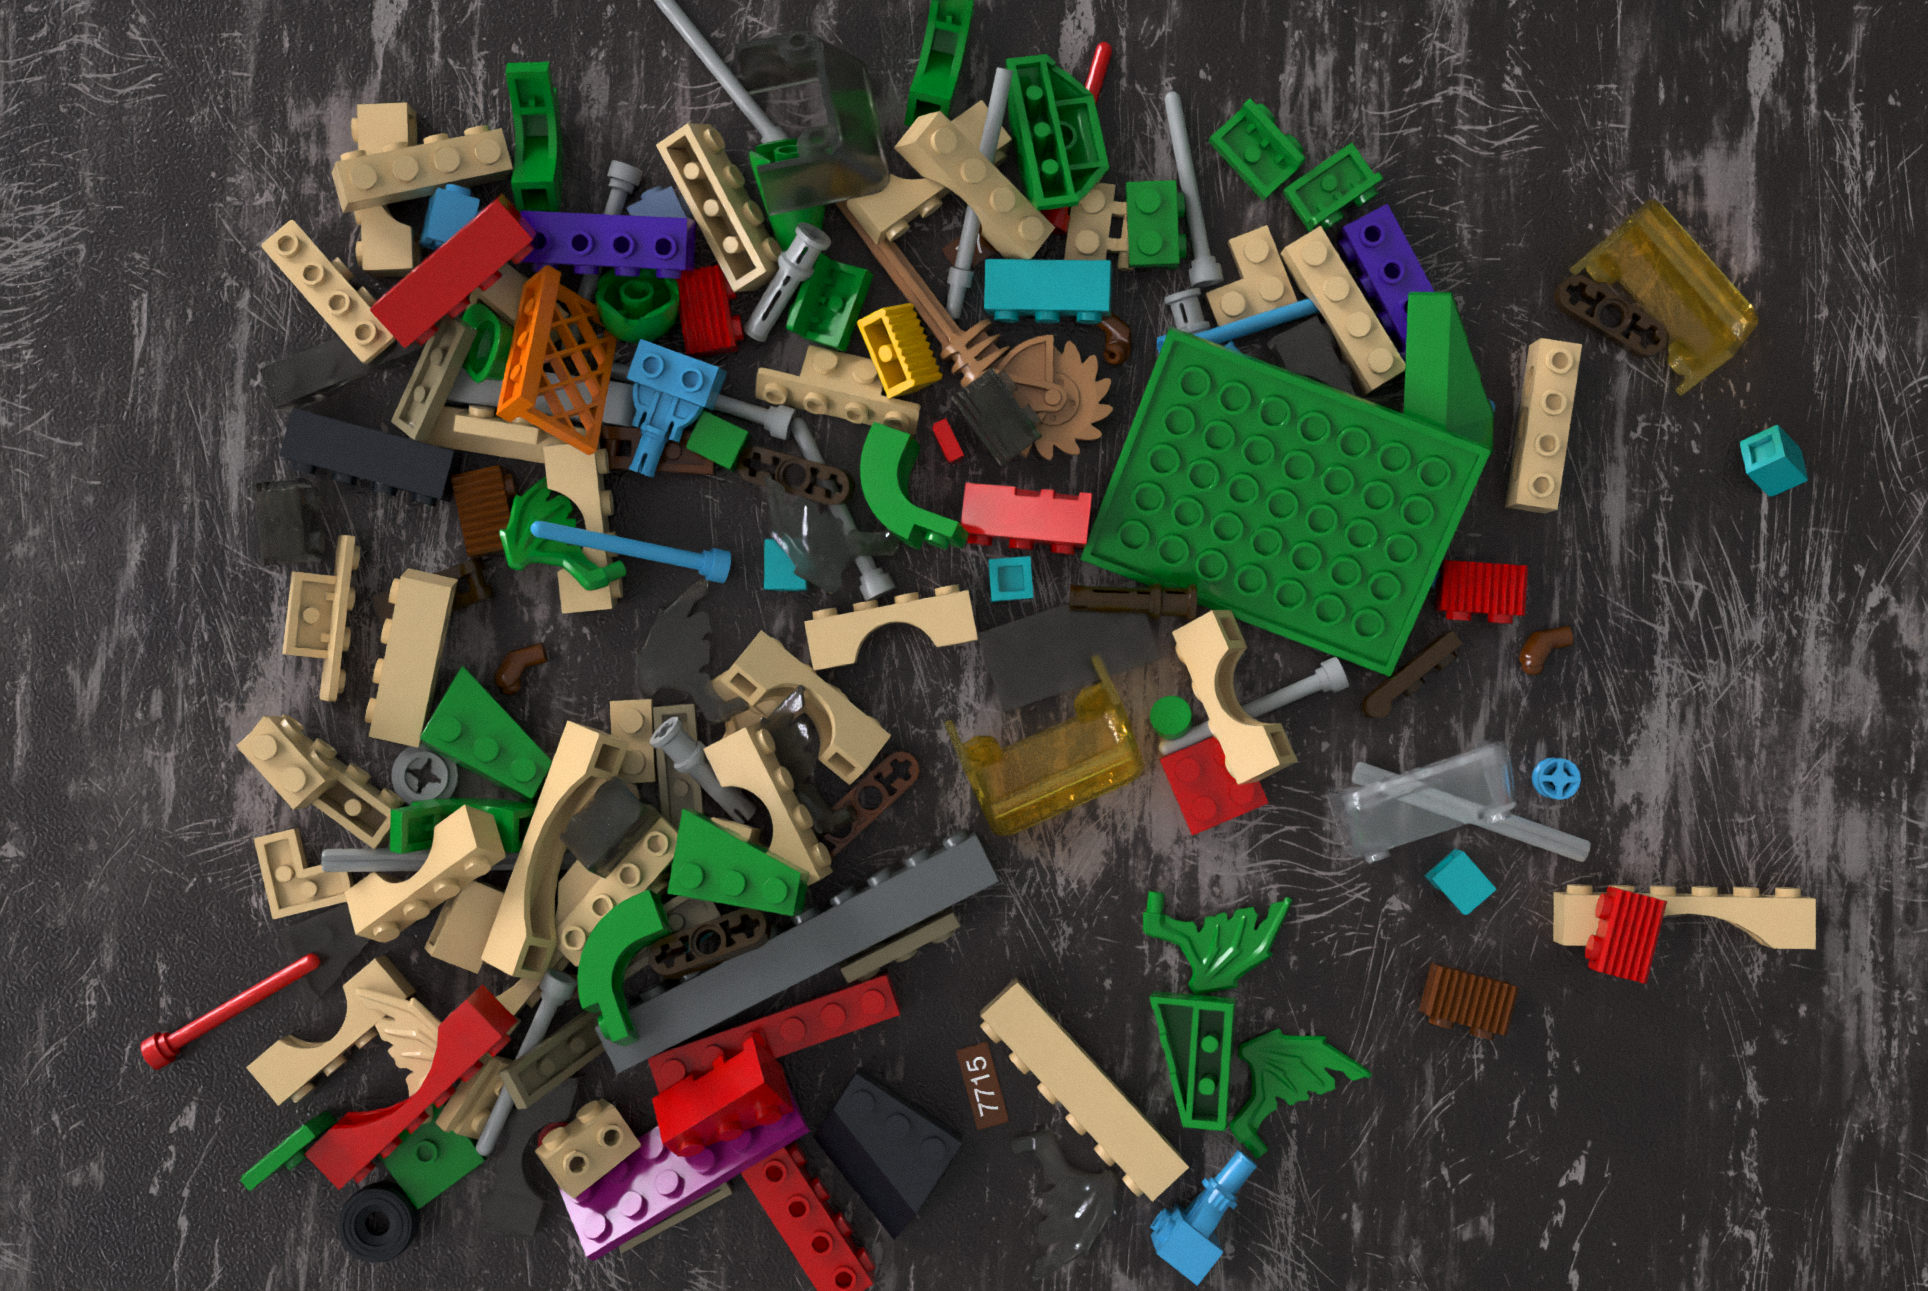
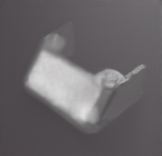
(1425, 801)

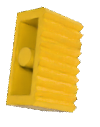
(899, 350)

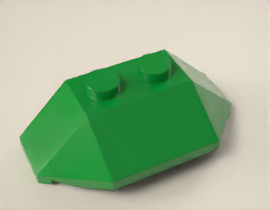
(1054, 133)

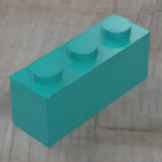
(1048, 290)

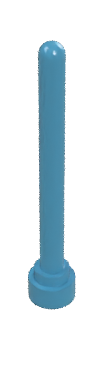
(1255, 323)
(713, 563)

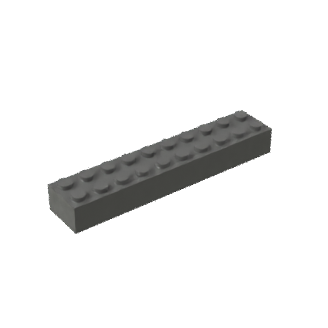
(806, 946)

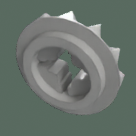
(408, 784)

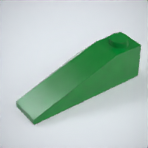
(1440, 370)

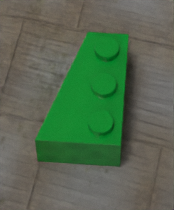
(485, 739)
(731, 870)
(1199, 1054)

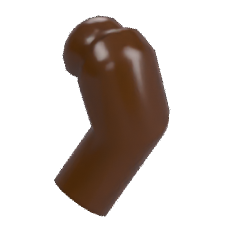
(1118, 339)
(1539, 646)
(513, 665)

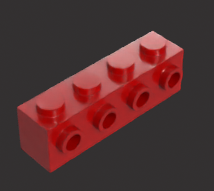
(454, 271)
(808, 1222)

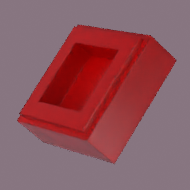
(947, 442)

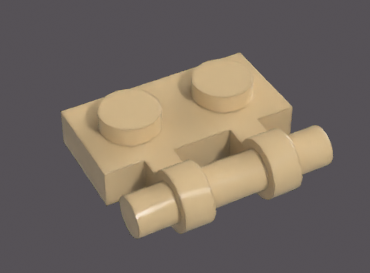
(1090, 228)

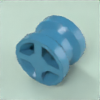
(1565, 778)

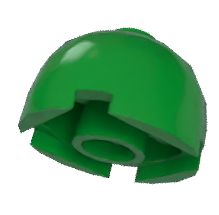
(637, 305)

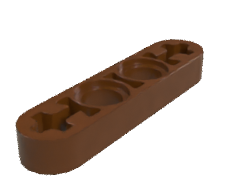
(866, 816)

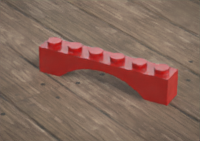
(783, 1031)
(463, 1038)

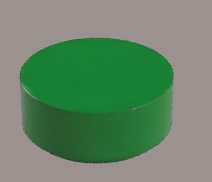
(1171, 717)

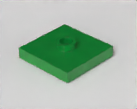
(289, 1152)
(431, 1160)

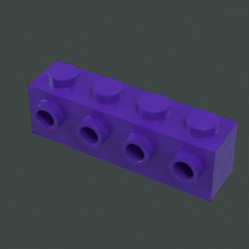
(612, 241)
(1384, 268)

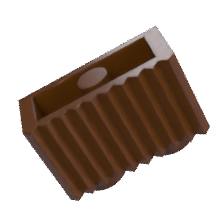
(484, 507)
(1468, 1000)

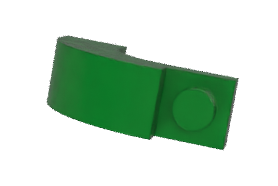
(940, 59)
(538, 137)
(884, 477)
(414, 825)
(608, 953)

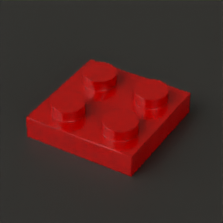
(1206, 788)

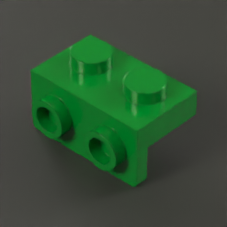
(1258, 149)
(1331, 188)
(1153, 224)
(829, 303)

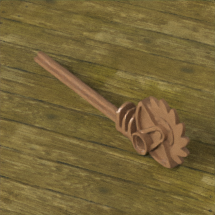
(1052, 383)

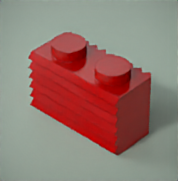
(707, 313)
(1481, 589)
(1625, 934)

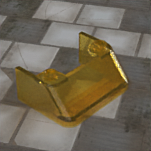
(1675, 286)
(1055, 766)

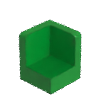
(718, 440)

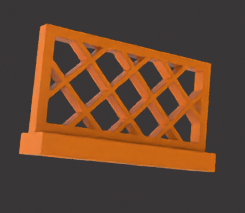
(533, 347)

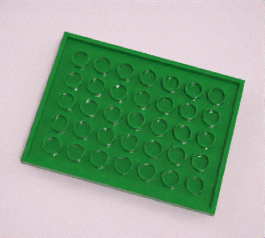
(1284, 501)

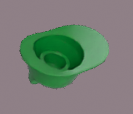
(490, 346)

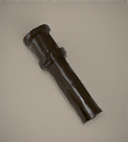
(1154, 601)

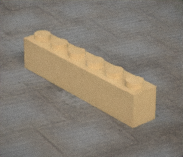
(1083, 1089)

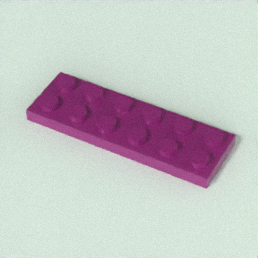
(659, 1183)

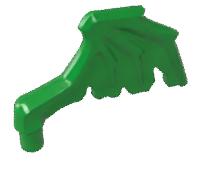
(524, 548)
(1222, 947)
(1286, 1069)

